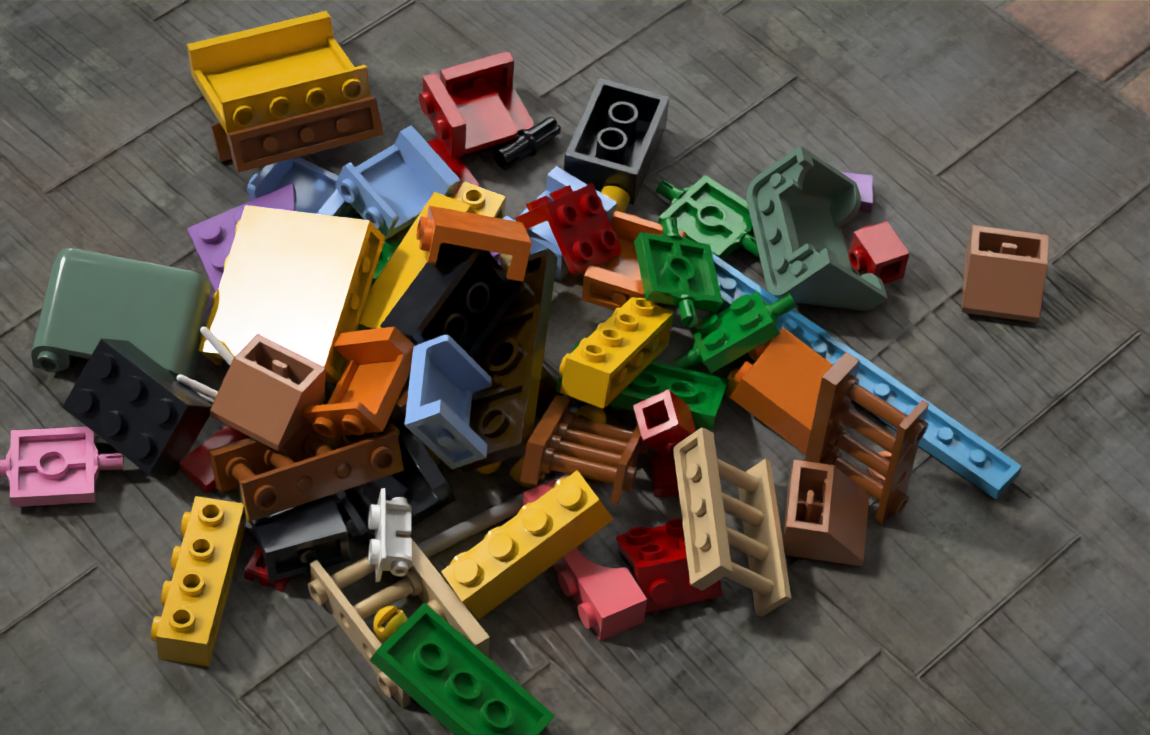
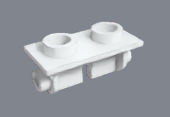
(387, 550)

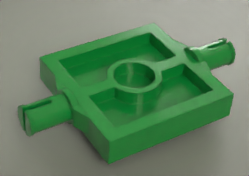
(710, 216)
(678, 272)
(735, 331)

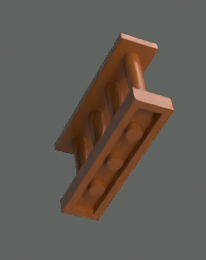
(299, 134)
(830, 435)
(584, 445)
(303, 469)

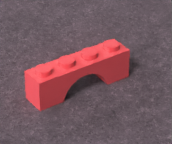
(605, 596)

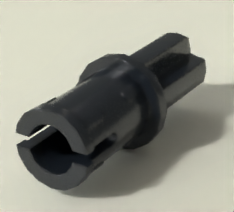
(526, 143)

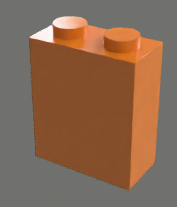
(782, 387)

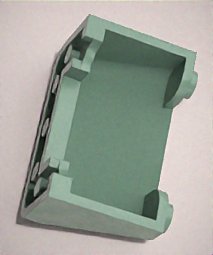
(799, 234)
(121, 300)

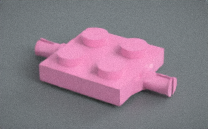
(55, 466)

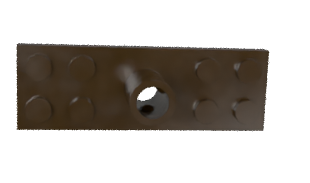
(514, 361)

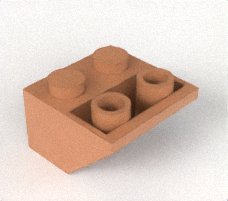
(1004, 273)
(268, 391)
(825, 515)

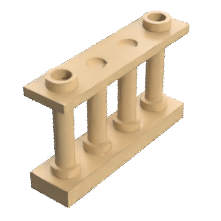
(706, 529)
(420, 580)

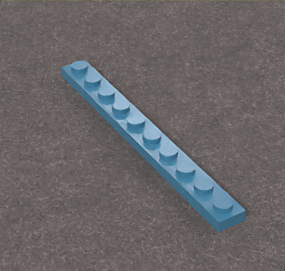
(944, 438)

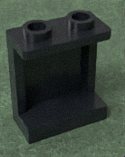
(418, 483)
(301, 536)

